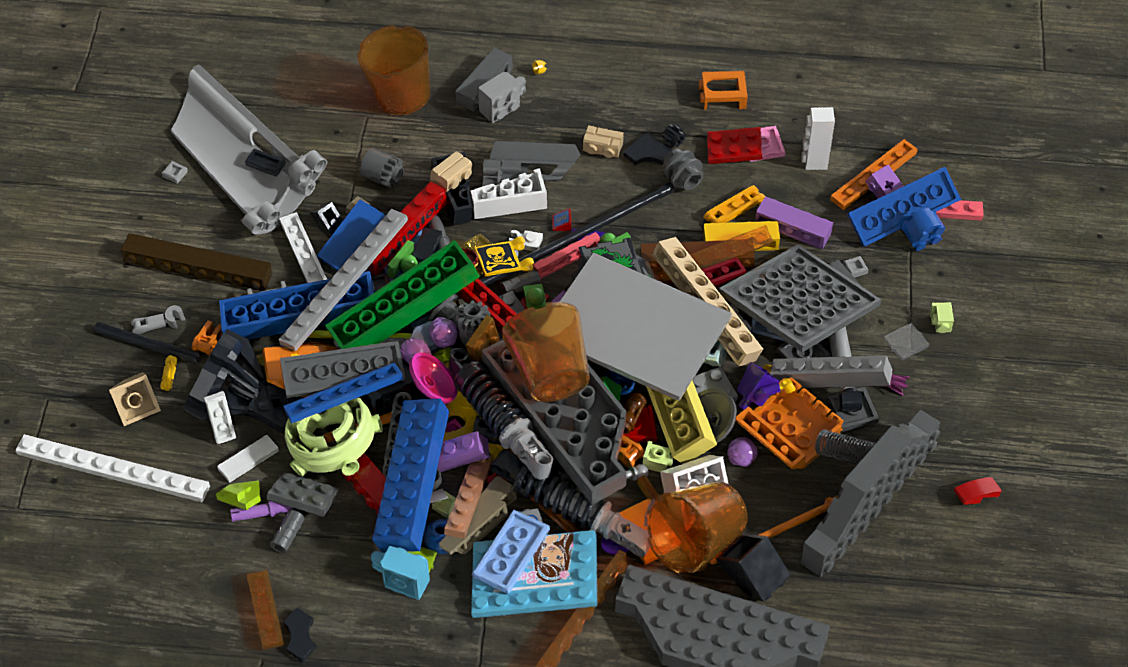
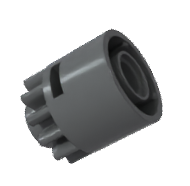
(381, 167)
(469, 319)

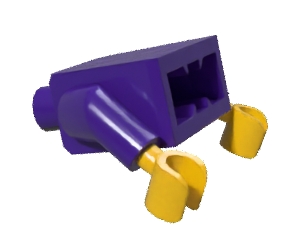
(759, 384)

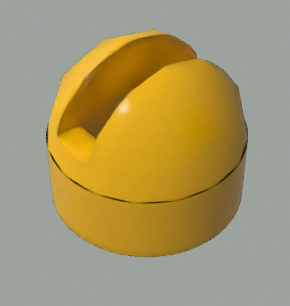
(538, 67)

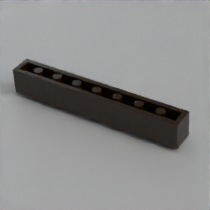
(196, 262)

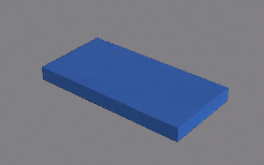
(350, 234)

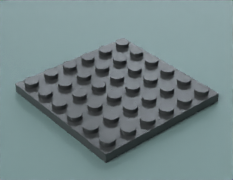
(800, 297)

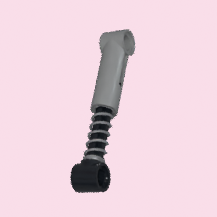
(849, 397)

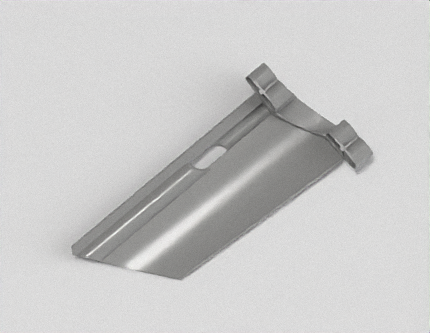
(219, 137)

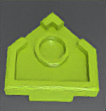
(241, 494)

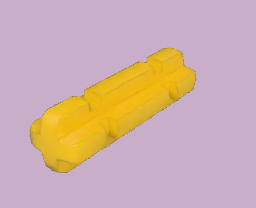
(168, 373)

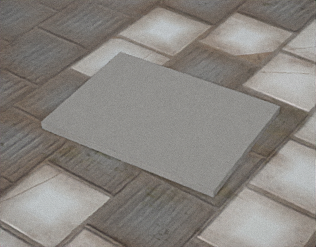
(643, 325)

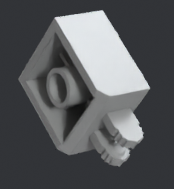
(500, 96)

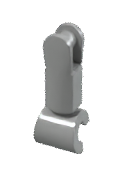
(158, 321)

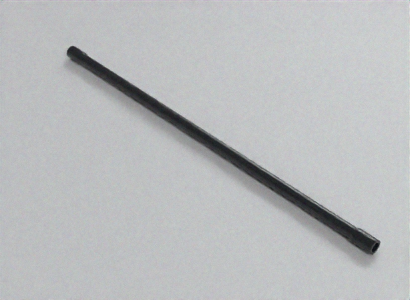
(583, 231)

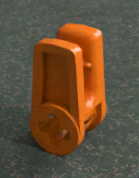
(204, 340)
(630, 452)

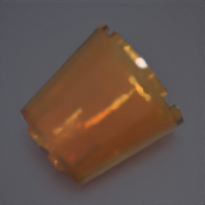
(397, 68)
(549, 350)
(694, 524)

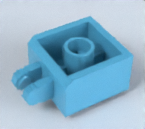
(402, 571)

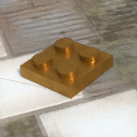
(483, 337)

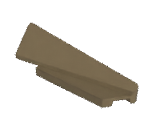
(488, 514)

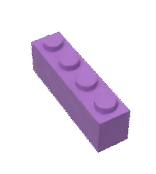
(795, 222)

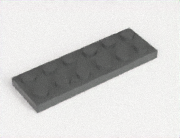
(323, 370)

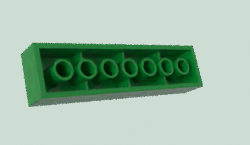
(404, 298)

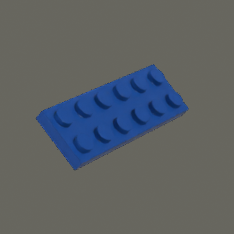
(890, 211)

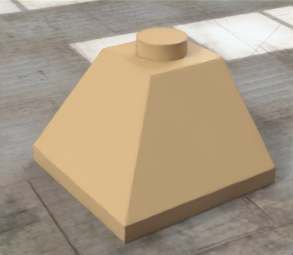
(134, 399)

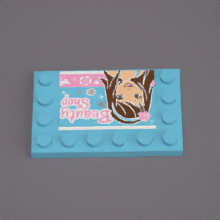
(556, 578)

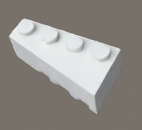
(818, 138)
(510, 196)

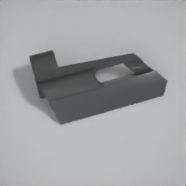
(513, 158)

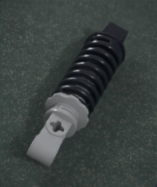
(499, 412)
(571, 504)

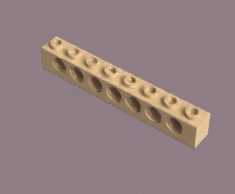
(692, 280)

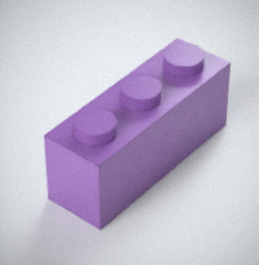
(463, 451)

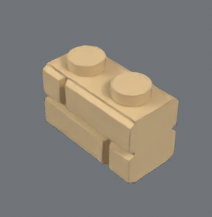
(603, 142)
(451, 171)

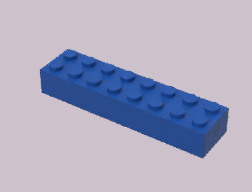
(277, 309)
(411, 475)

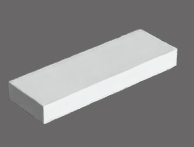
(220, 417)
(248, 458)

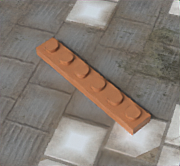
(468, 498)

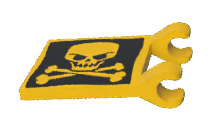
(501, 257)

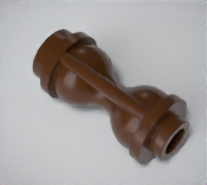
(634, 404)

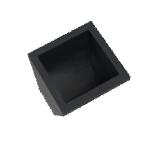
(754, 566)

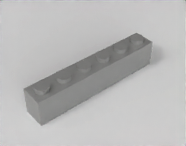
(835, 371)

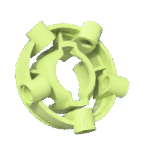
(350, 441)

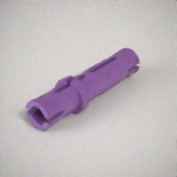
(270, 508)

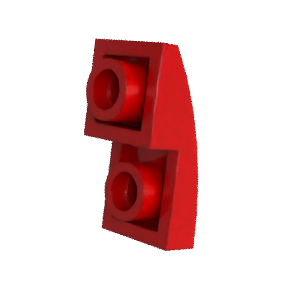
(975, 490)

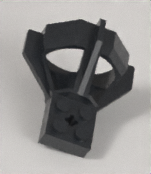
(248, 390)

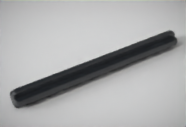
(146, 342)

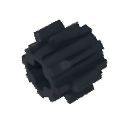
(673, 135)

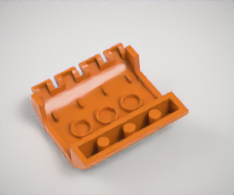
(790, 425)

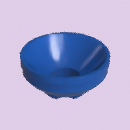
(432, 538)

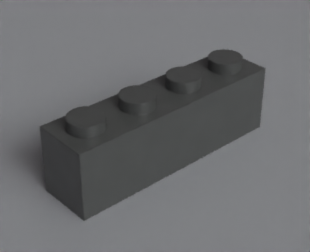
(490, 67)

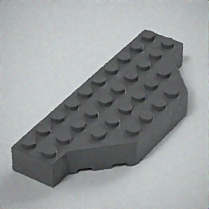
(578, 430)
(868, 489)
(714, 629)

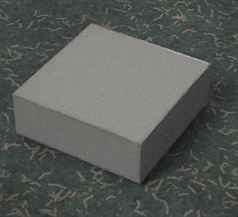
(174, 172)
(856, 266)

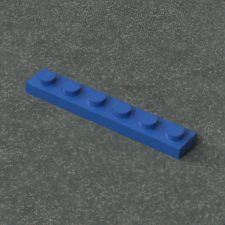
(343, 392)

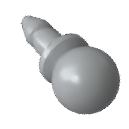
(637, 471)

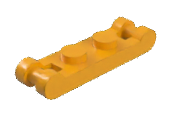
(735, 206)

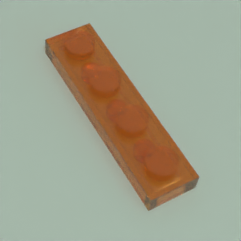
(265, 609)

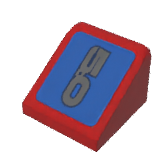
(562, 220)

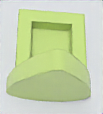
(444, 506)

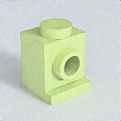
(942, 317)
(657, 457)

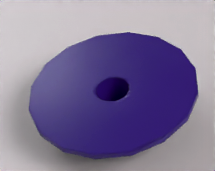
(612, 547)

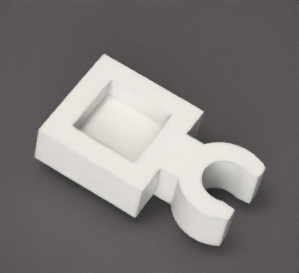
(532, 239)

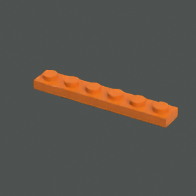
(858, 187)

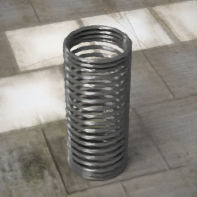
(852, 446)

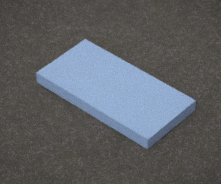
(510, 551)

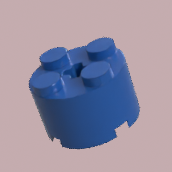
(923, 228)

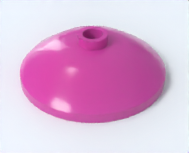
(432, 377)

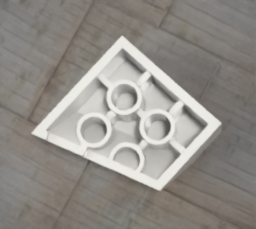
(694, 473)

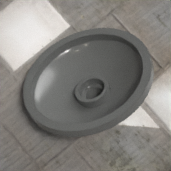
(720, 406)

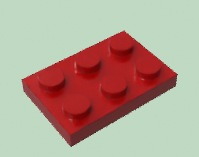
(734, 145)

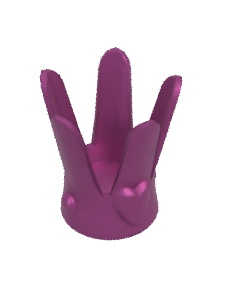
(897, 380)

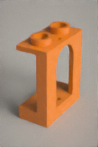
(723, 96)

